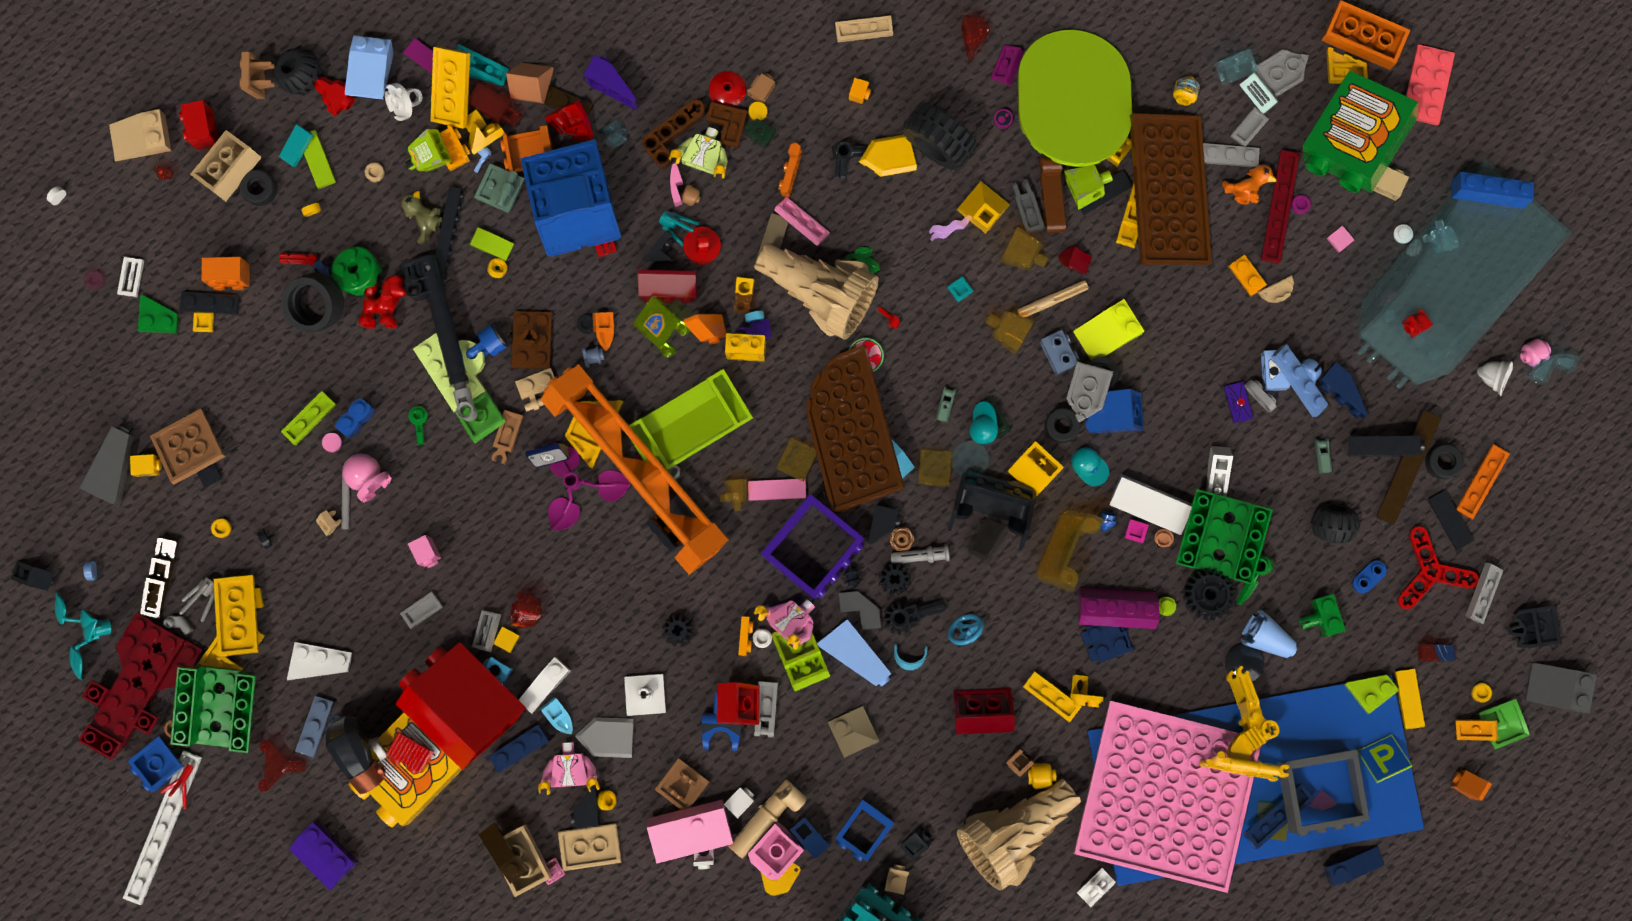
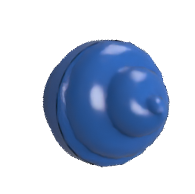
(1109, 520)

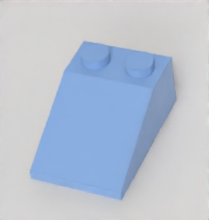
(368, 67)

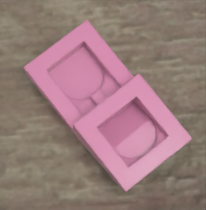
(675, 181)

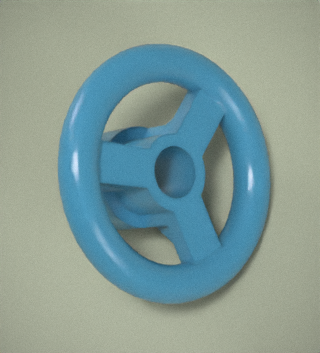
(969, 633)

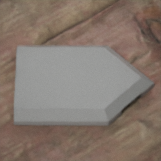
(1282, 71)
(1088, 390)
(608, 737)

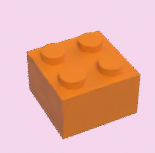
(226, 272)

